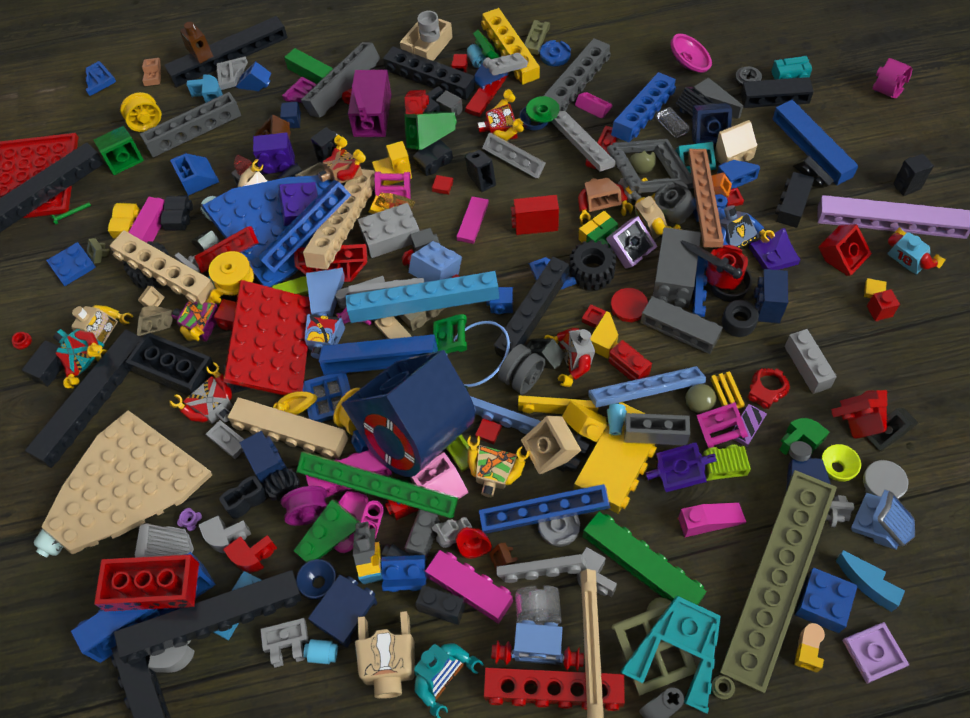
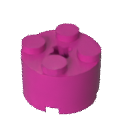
(892, 78)

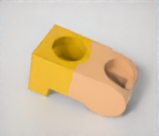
(808, 648)

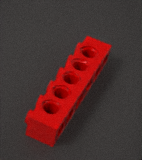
(543, 679)

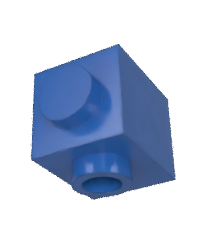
(504, 303)

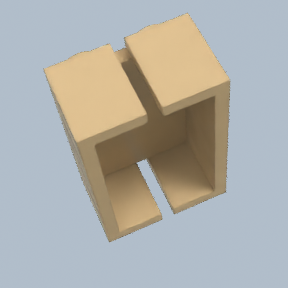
(413, 43)

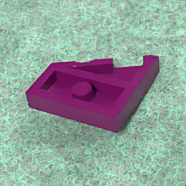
(298, 90)

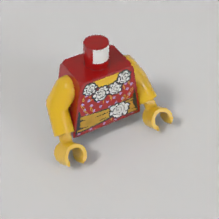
(501, 119)

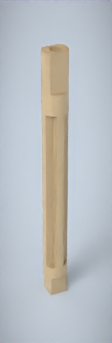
(591, 644)

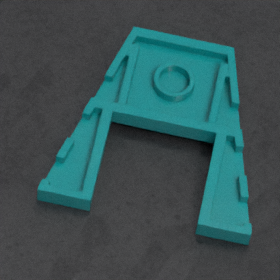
(689, 629)

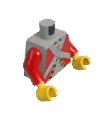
(578, 352)
(208, 401)

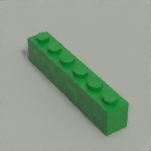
(641, 561)

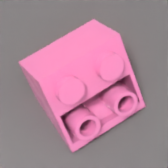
(441, 476)

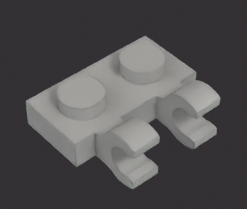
(282, 636)

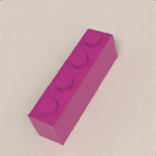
(363, 460)
(464, 582)

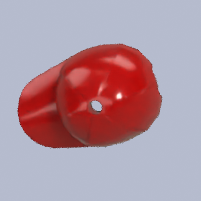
(472, 542)

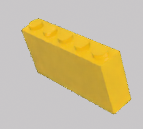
(616, 466)

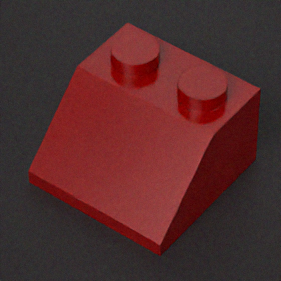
(845, 249)

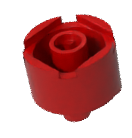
(725, 279)

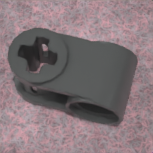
(660, 707)

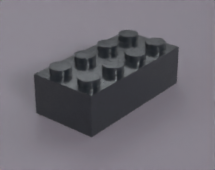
(170, 364)

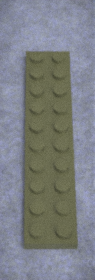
(778, 582)

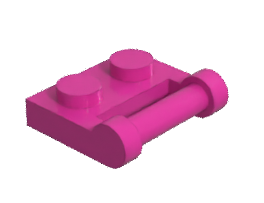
(402, 190)
(721, 419)

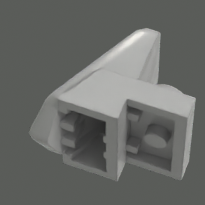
(162, 541)

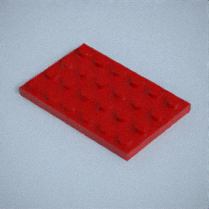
(268, 340)

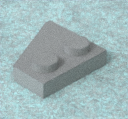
(230, 72)

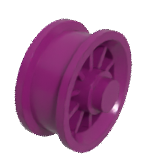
(304, 505)

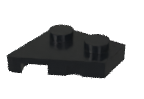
(810, 168)

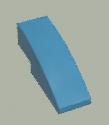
(870, 581)

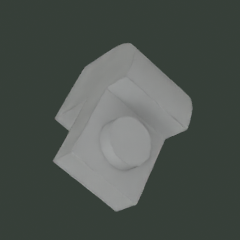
(219, 536)
(596, 562)
(172, 659)

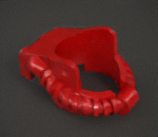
(765, 396)

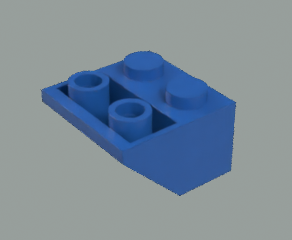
(194, 172)

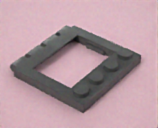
(666, 155)

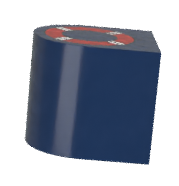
(412, 412)

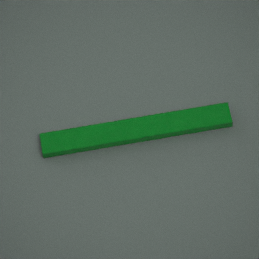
(377, 484)

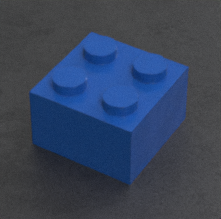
(826, 600)

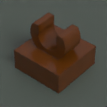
(501, 555)

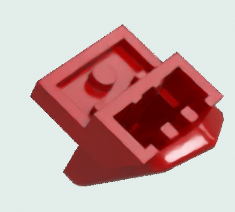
(864, 413)

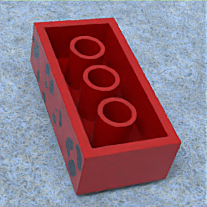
(147, 583)

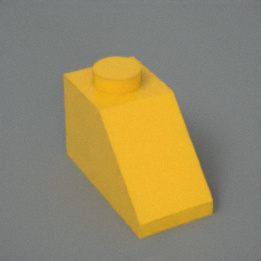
(605, 336)
(584, 421)

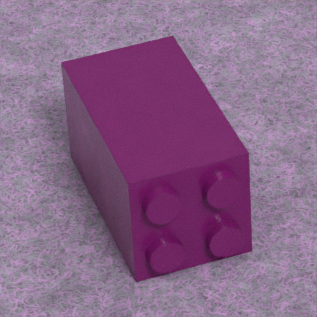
(376, 97)

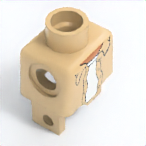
(385, 658)

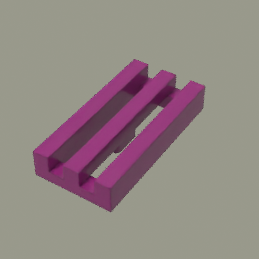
(359, 102)

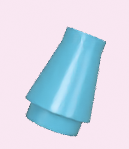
(616, 418)

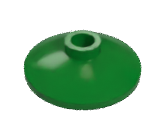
(542, 109)

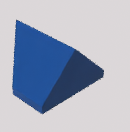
(484, 77)

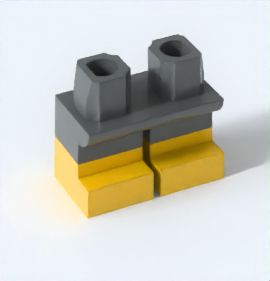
(365, 550)

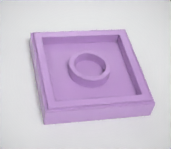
(875, 652)

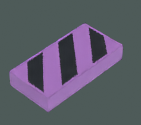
(752, 419)

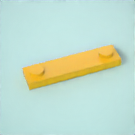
(532, 404)

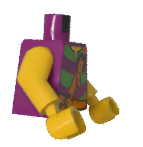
(198, 320)

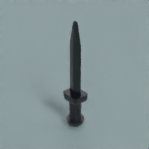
(722, 265)

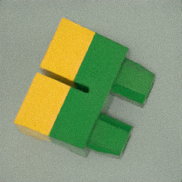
(598, 229)

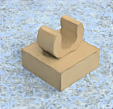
(151, 297)

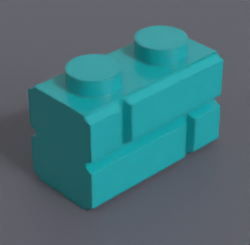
(791, 68)

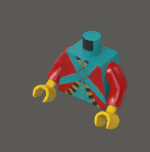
(76, 353)

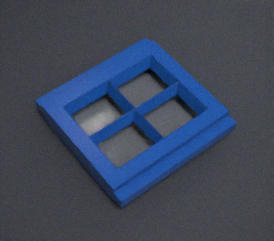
(329, 392)

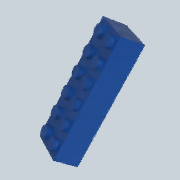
(97, 635)

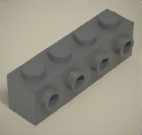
(681, 324)

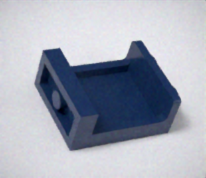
(341, 607)

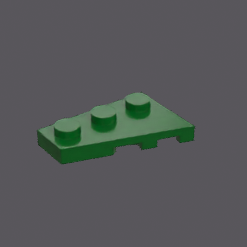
(329, 530)

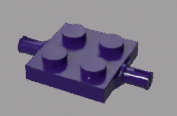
(681, 467)

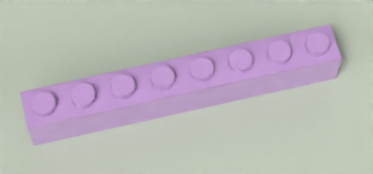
(891, 216)

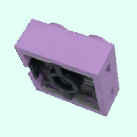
(631, 242)

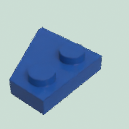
(98, 78)

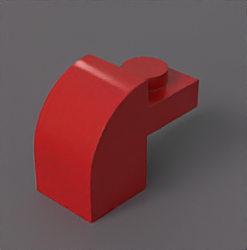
(249, 558)

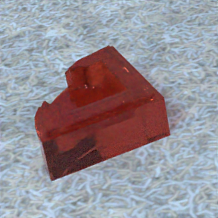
(241, 164)

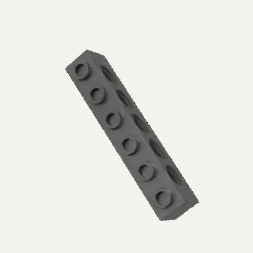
(579, 73)
(190, 124)

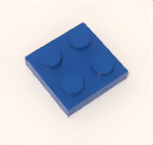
(71, 264)

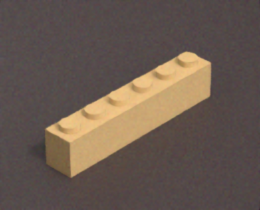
(288, 428)

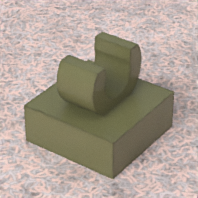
(96, 250)

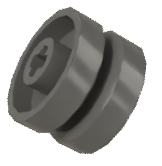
(521, 369)

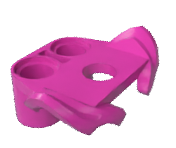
(358, 506)

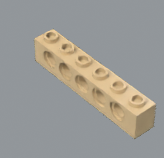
(136, 252)

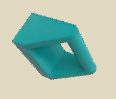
(683, 150)

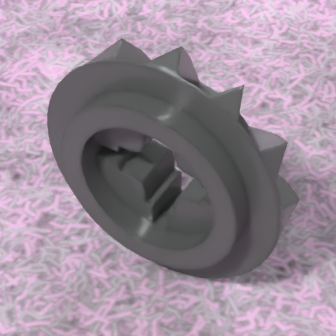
(744, 72)

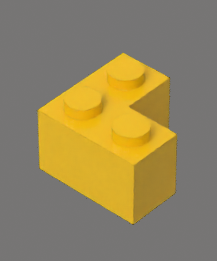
(395, 163)

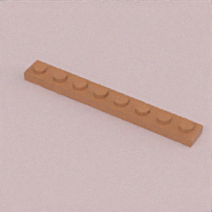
(705, 198)

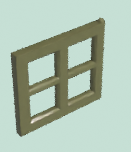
(666, 677)

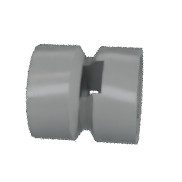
(428, 26)

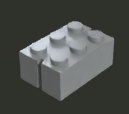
(388, 230)

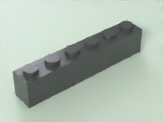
(339, 79)

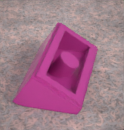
(593, 104)

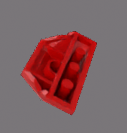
(350, 258)

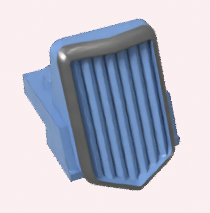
(885, 520)

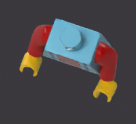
(912, 252)

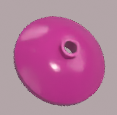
(690, 53)

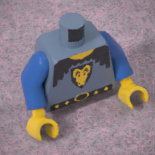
(741, 228)

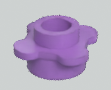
(185, 515)

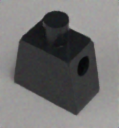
(480, 165)

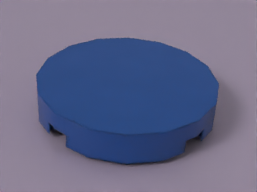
(555, 53)

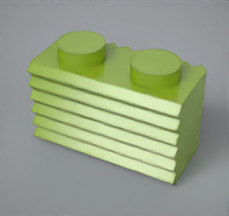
(730, 463)

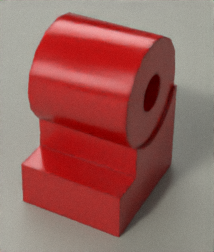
(460, 61)

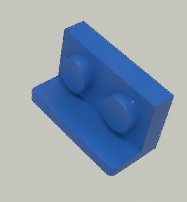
(403, 573)

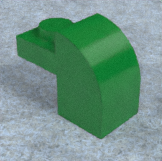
(806, 431)

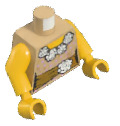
(98, 320)

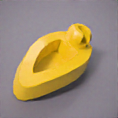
(295, 402)

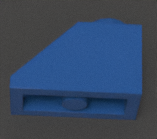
(254, 78)
(739, 172)

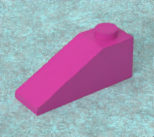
(710, 517)

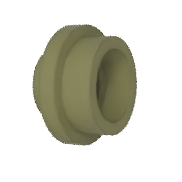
(722, 679)

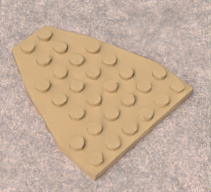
(121, 483)

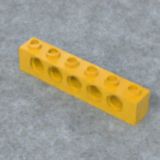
(509, 43)

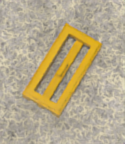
(721, 377)

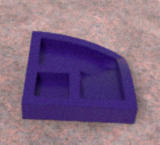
(776, 253)

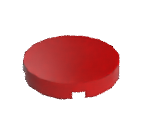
(628, 304)

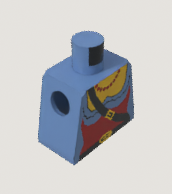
(321, 332)

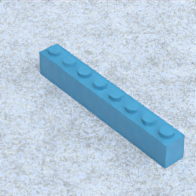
(422, 297)

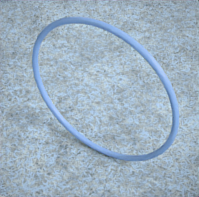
(507, 350)

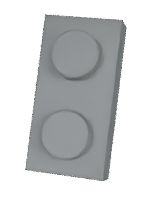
(226, 439)

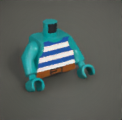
(437, 670)

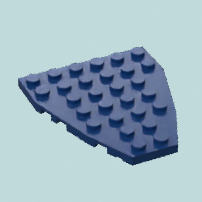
(258, 207)

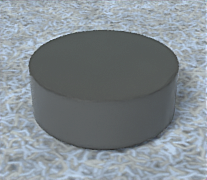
(800, 451)

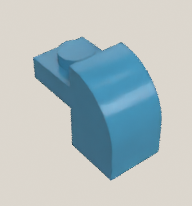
(206, 87)

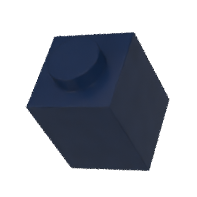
(291, 113)

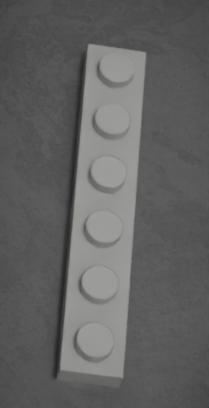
(583, 141)

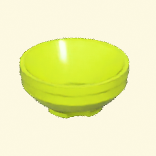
(846, 457)

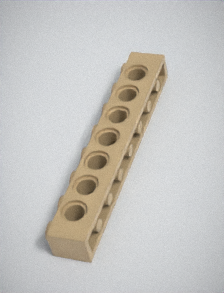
(332, 233)

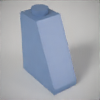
(322, 290)

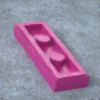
(472, 220)

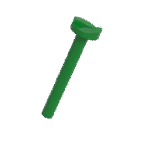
(69, 212)

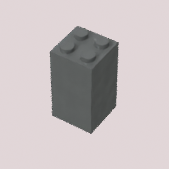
(676, 267)

